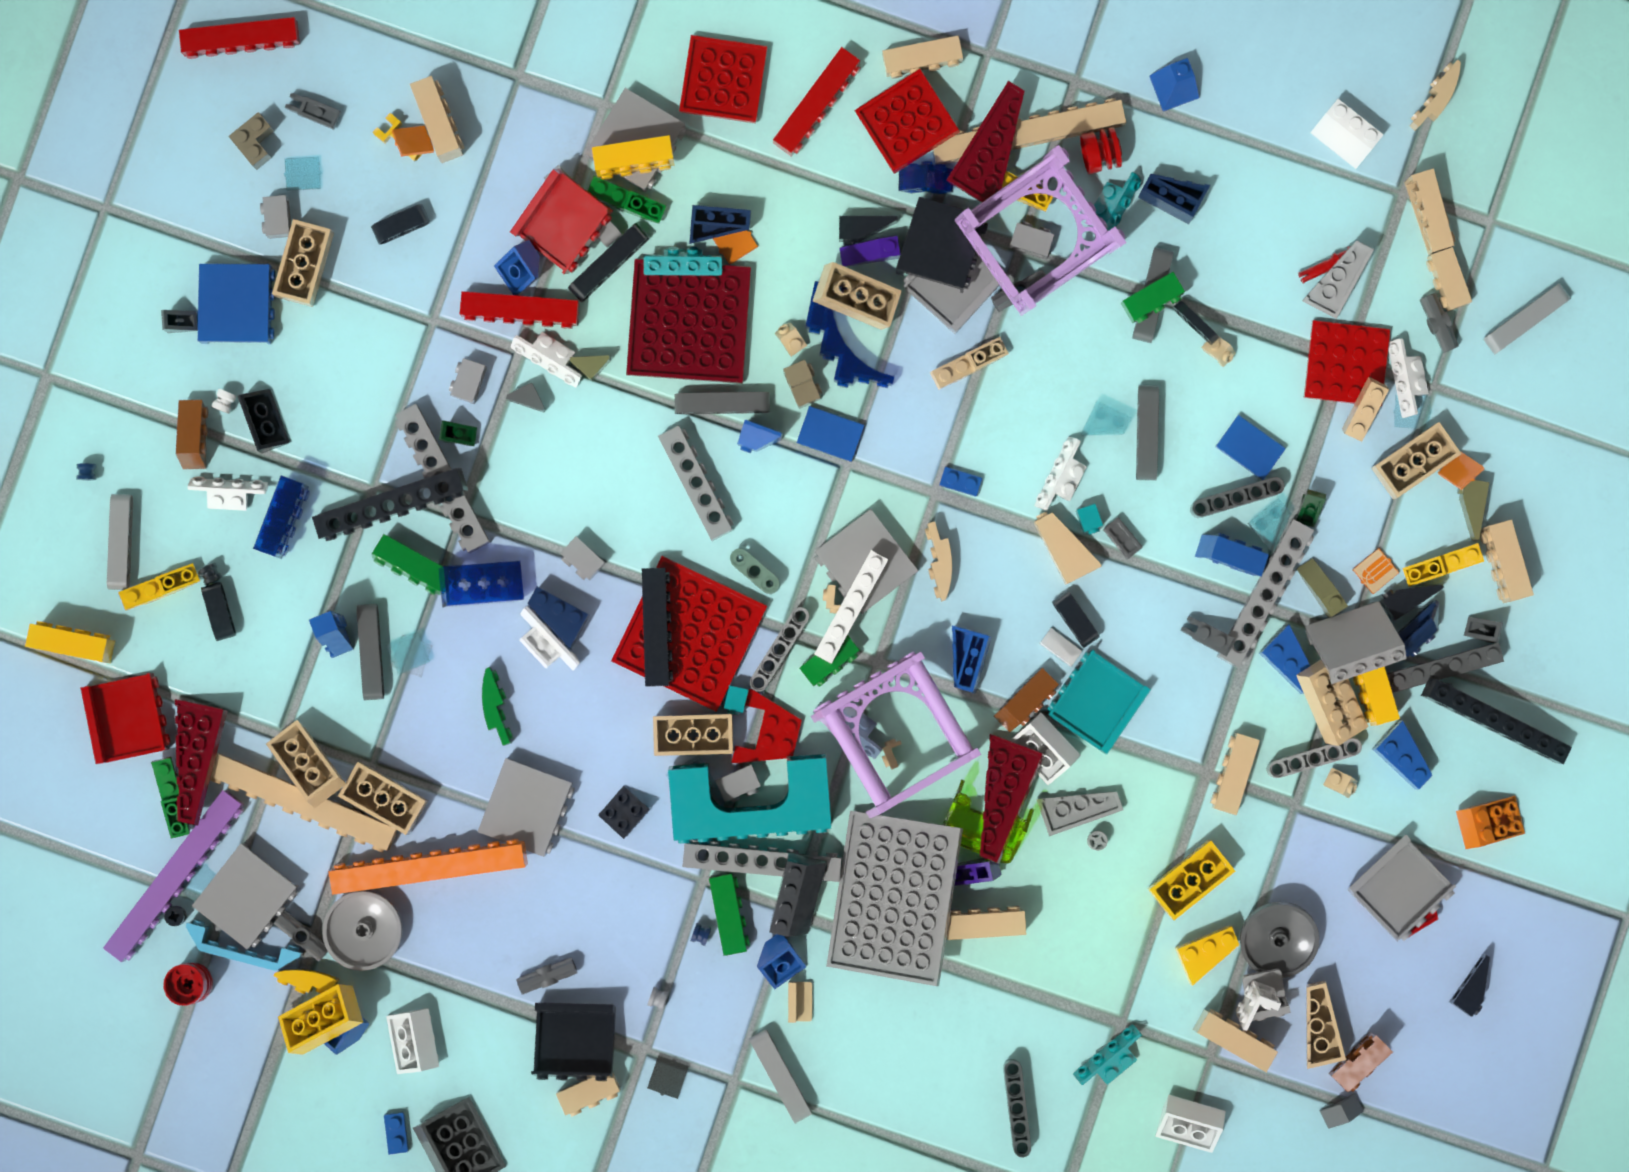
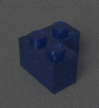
(925, 178)

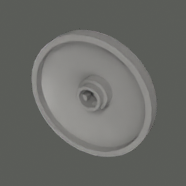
(362, 930)

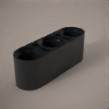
(400, 224)
(218, 611)
(1075, 619)

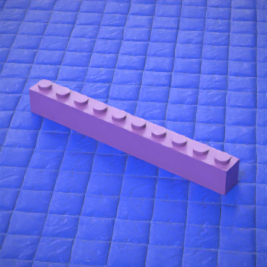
(173, 876)

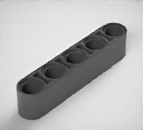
(1158, 268)
(722, 403)
(1147, 432)
(1245, 492)
(370, 652)
(1021, 1117)

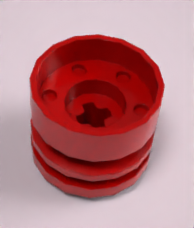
(1101, 150)
(177, 982)

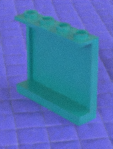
(1098, 701)

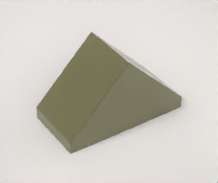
(590, 365)

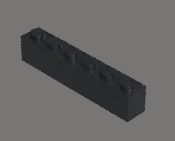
(656, 627)

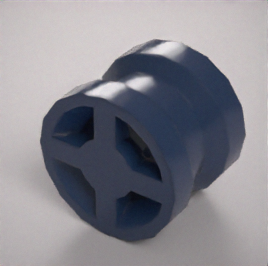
(86, 471)
(700, 934)

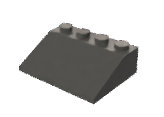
(459, 1141)

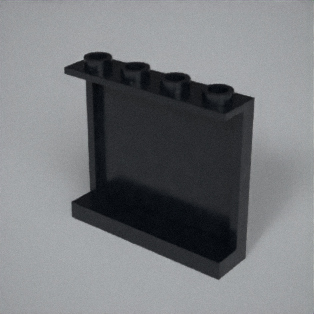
(937, 246)
(574, 1041)

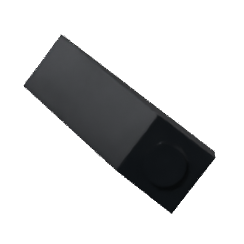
(858, 228)
(1404, 600)
(1472, 990)

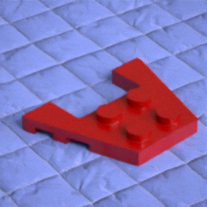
(777, 732)

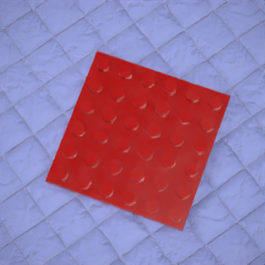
(708, 630)

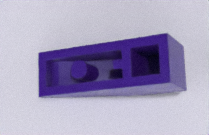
(870, 252)
(977, 871)

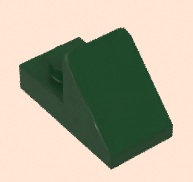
(457, 433)
(1310, 507)

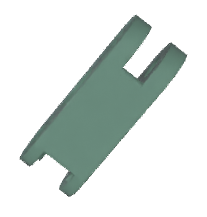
(760, 580)

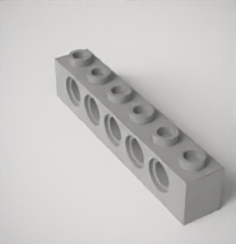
(669, 440)

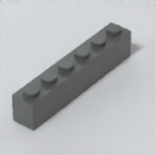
(1445, 667)

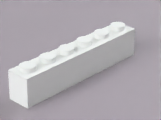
(851, 607)

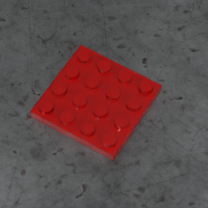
(723, 79)
(907, 121)
(1343, 359)

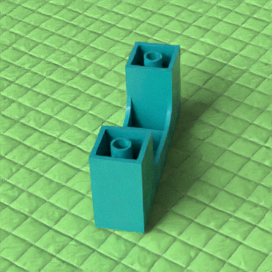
(701, 817)

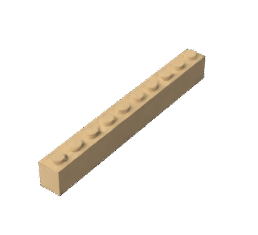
(1044, 129)
(288, 796)

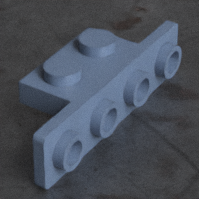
(866, 726)

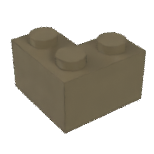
(249, 137)
(800, 380)

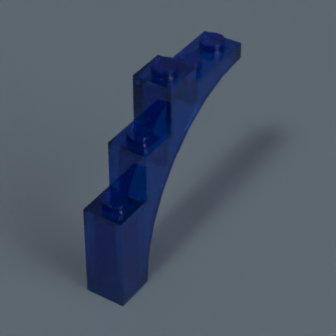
(833, 347)

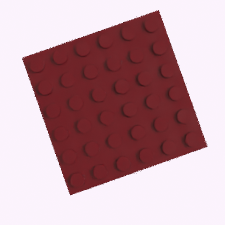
(689, 325)

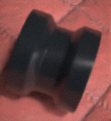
(210, 574)
(179, 915)

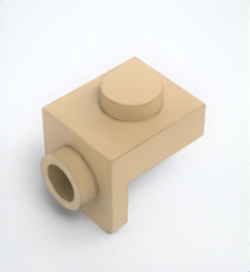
(790, 338)
(1220, 350)
(829, 596)
(889, 758)
(1341, 783)

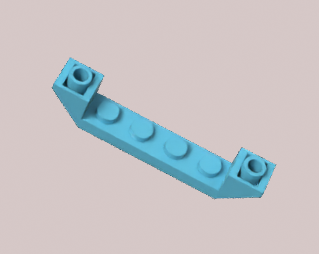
(199, 933)

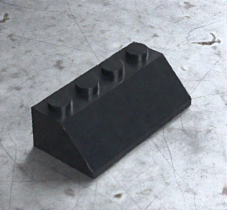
(797, 895)

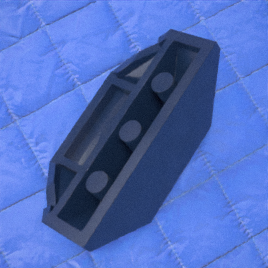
(1420, 629)

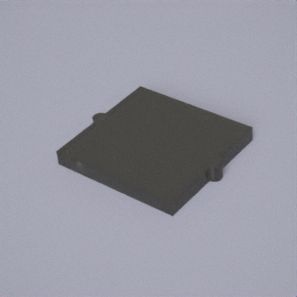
(667, 1077)

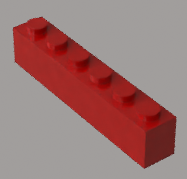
(239, 37)
(816, 102)
(519, 309)

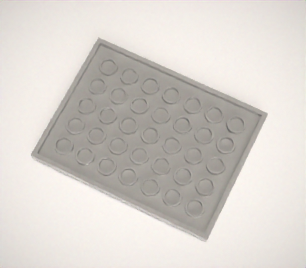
(894, 898)

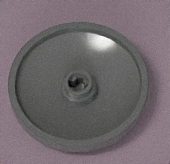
(1279, 938)

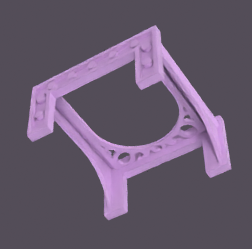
(1051, 166)
(834, 719)

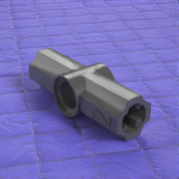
(1001, 300)
(1439, 323)
(291, 927)
(546, 976)

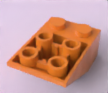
(1490, 822)

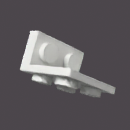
(1256, 995)

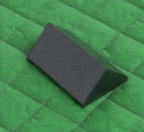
(263, 420)

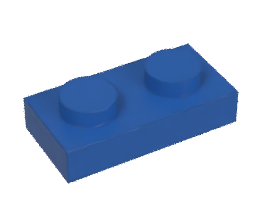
(960, 481)
(396, 1133)

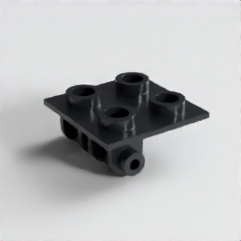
(623, 812)

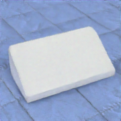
(1060, 647)

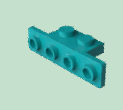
(1114, 200)
(682, 262)
(1110, 1060)

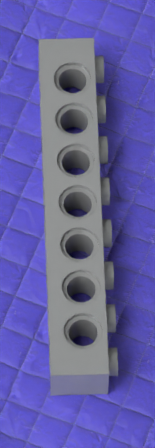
(414, 415)
(1304, 536)
(691, 859)

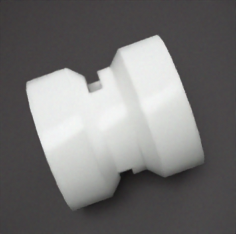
(223, 401)

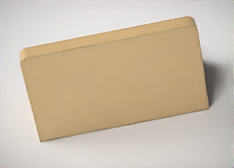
(799, 1001)

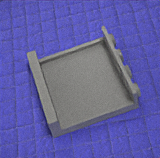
(633, 120)
(947, 302)
(850, 548)
(1356, 642)
(526, 807)
(1401, 889)
(245, 897)

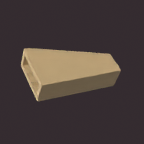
(1065, 549)

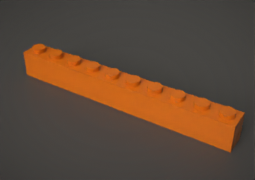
(428, 867)

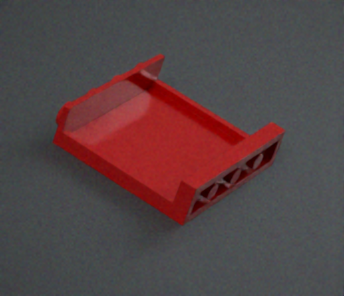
(562, 220)
(125, 718)

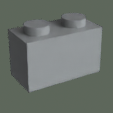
(276, 216)
(1031, 240)
(468, 380)
(582, 558)
(738, 783)

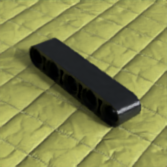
(608, 262)

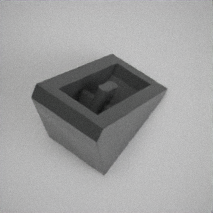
(179, 321)
(527, 397)
(1483, 630)
(1342, 1111)

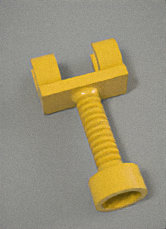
(384, 137)

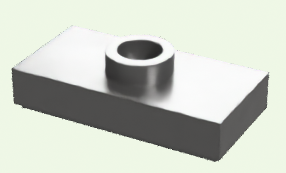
(1122, 538)

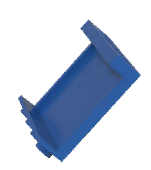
(235, 303)

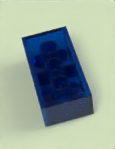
(281, 517)
(473, 594)

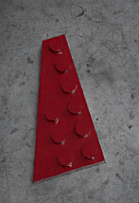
(985, 159)
(196, 751)
(1006, 789)

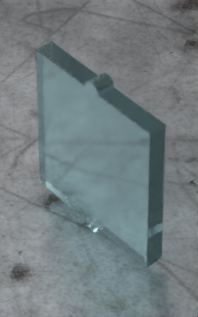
(302, 173)
(1418, 421)
(408, 653)
(198, 883)

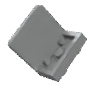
(1273, 979)

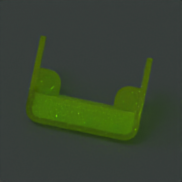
(971, 820)

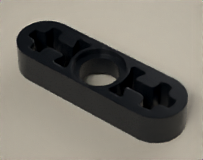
(1195, 322)

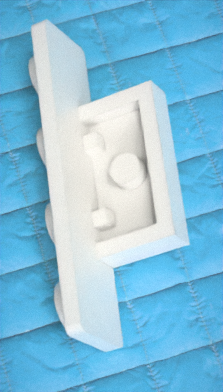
(549, 355)
(1408, 377)
(1063, 476)
(227, 493)
(543, 642)

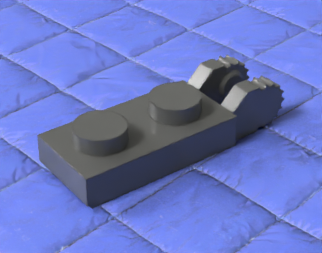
(315, 111)
(1210, 637)

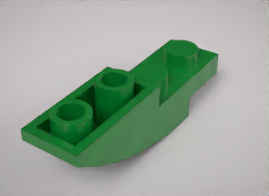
(626, 200)
(491, 699)
(169, 791)

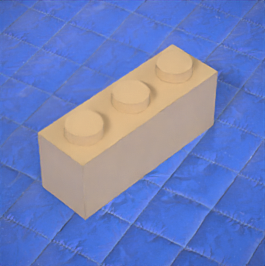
(1448, 279)
(1365, 409)
(587, 1094)

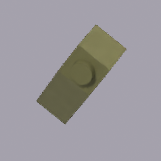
(1473, 504)
(1322, 588)

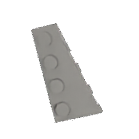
(1339, 281)
(1072, 811)

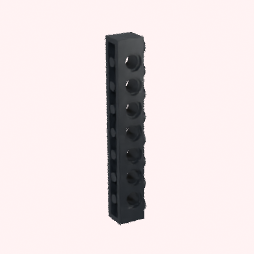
(324, 521)
(1496, 721)

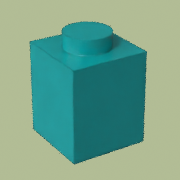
(1089, 519)
(735, 700)

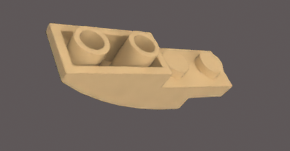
(1442, 91)
(969, 363)
(942, 569)

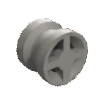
(1100, 841)
(657, 998)

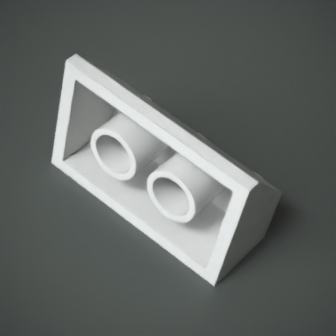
(1346, 133)
(1046, 739)
(412, 1041)
(1190, 1123)

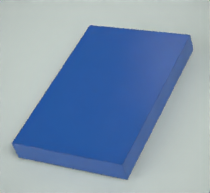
(830, 434)
(1250, 447)

